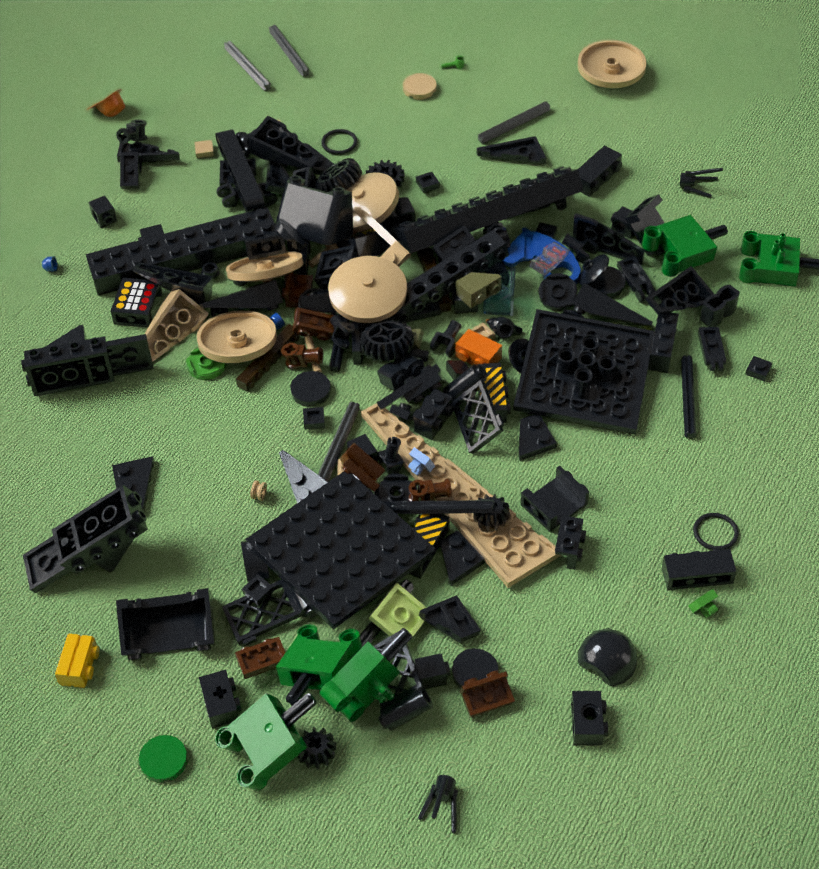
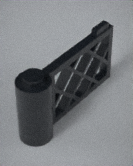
(465, 389)
(299, 606)
(410, 702)

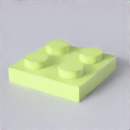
(398, 611)

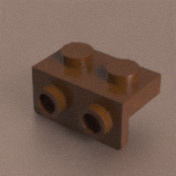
(312, 323)
(362, 466)
(487, 693)

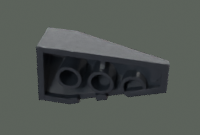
(258, 296)

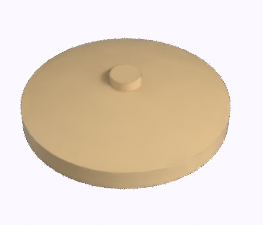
(611, 64)
(376, 195)
(264, 268)
(367, 289)
(236, 336)

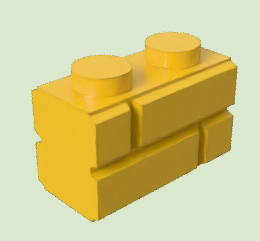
(76, 661)

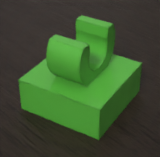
(704, 602)

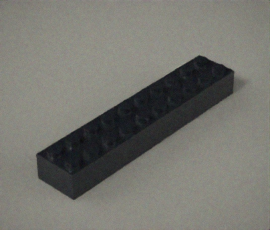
(490, 209)
(180, 249)

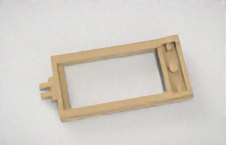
(395, 253)

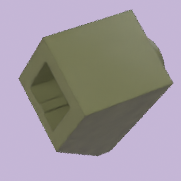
(477, 287)

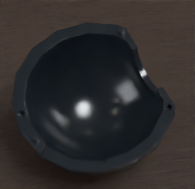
(610, 655)

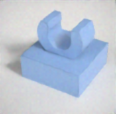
(420, 462)

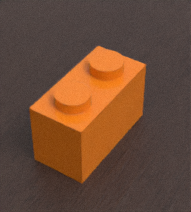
(477, 349)

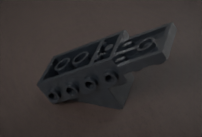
(83, 362)
(88, 538)

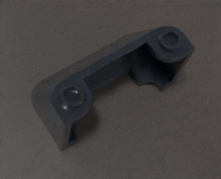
(317, 214)
(165, 623)

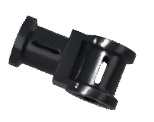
(134, 131)

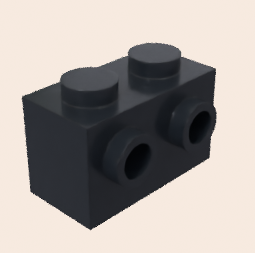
(433, 414)

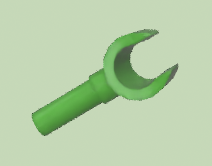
(458, 63)

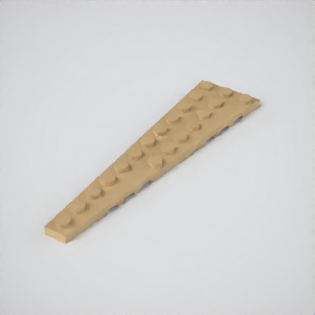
(511, 550)

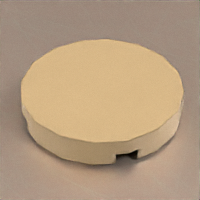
(419, 86)

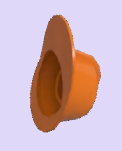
(110, 105)

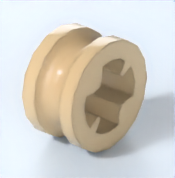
(258, 490)

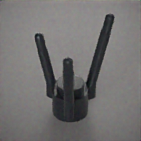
(688, 179)
(442, 791)

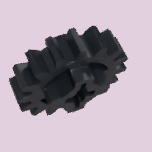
(390, 169)

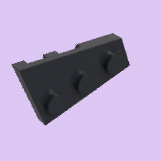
(135, 476)

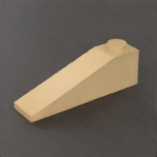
(173, 322)

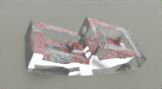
(549, 259)

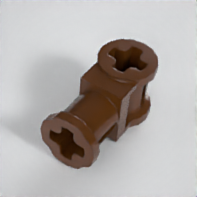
(301, 355)
(429, 491)

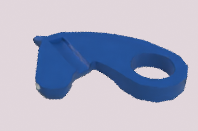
(531, 245)

